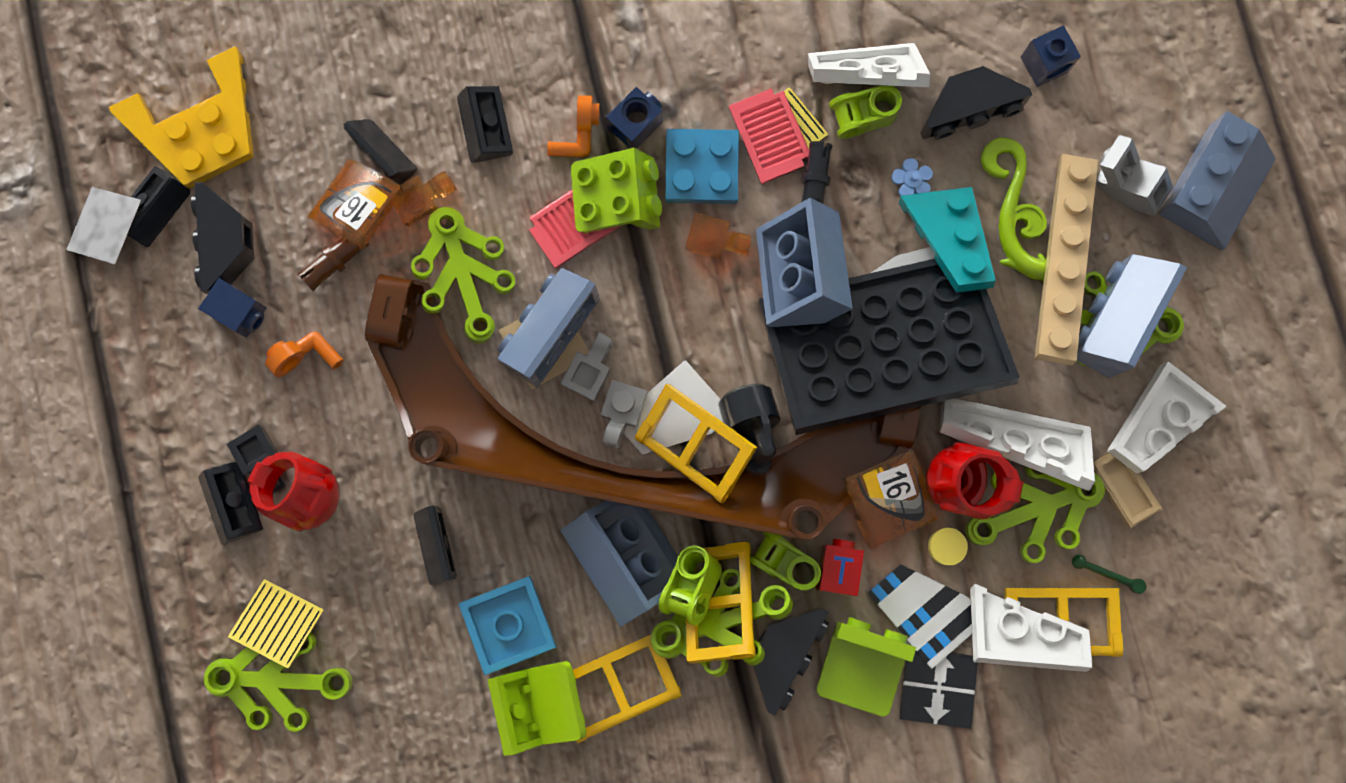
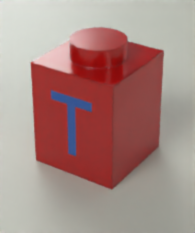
(840, 568)

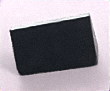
(484, 123)
(381, 149)
(160, 200)
(230, 502)
(434, 545)

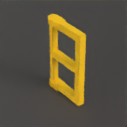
(682, 463)
(1112, 596)
(744, 599)
(627, 712)

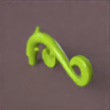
(1010, 213)

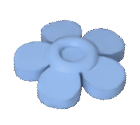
(911, 178)

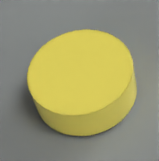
(947, 546)

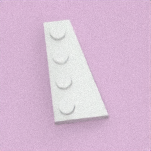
(1031, 440)

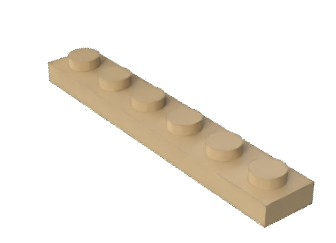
(1066, 260)

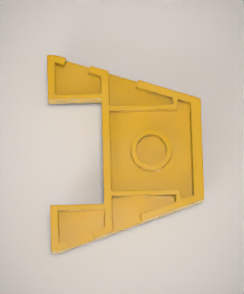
(203, 137)

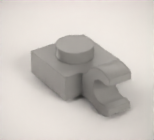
(588, 373)
(622, 408)

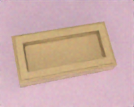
(1126, 490)

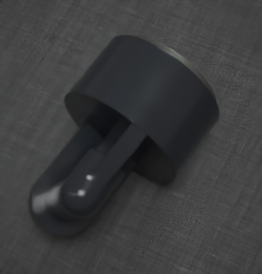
(753, 414)

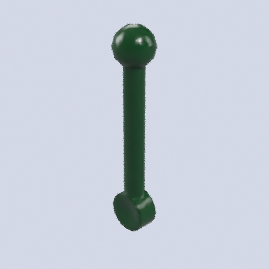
(1136, 585)

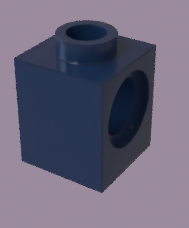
(1050, 56)
(632, 133)
(233, 308)

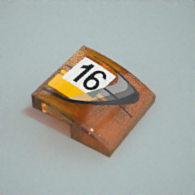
(356, 203)
(891, 499)

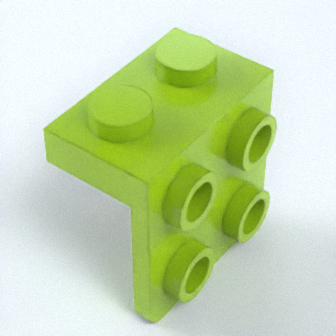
(616, 191)
(863, 667)
(537, 707)

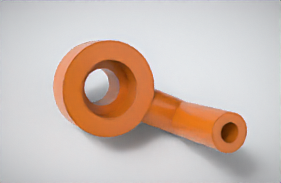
(586, 117)
(286, 356)

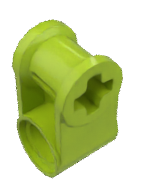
(858, 113)
(783, 561)
(691, 587)

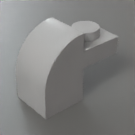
(1132, 180)

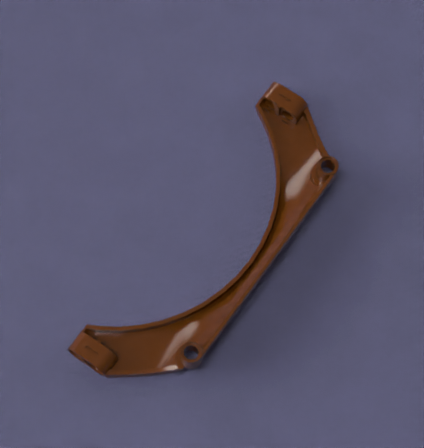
(481, 438)

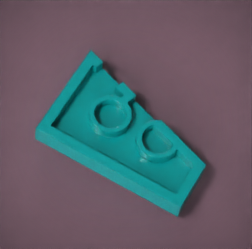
(954, 234)

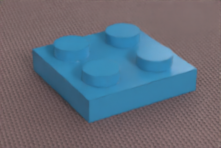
(702, 166)
(507, 625)

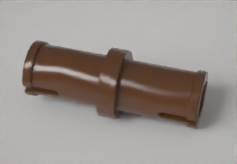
(328, 263)

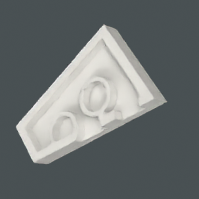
(872, 66)
(1162, 417)
(1021, 637)

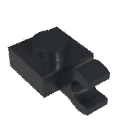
(253, 448)

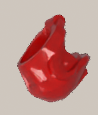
(959, 479)
(311, 496)

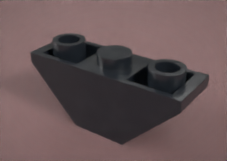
(972, 100)
(221, 239)
(786, 655)

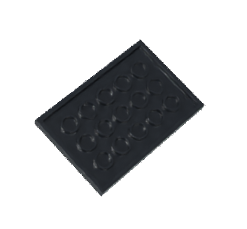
(894, 351)

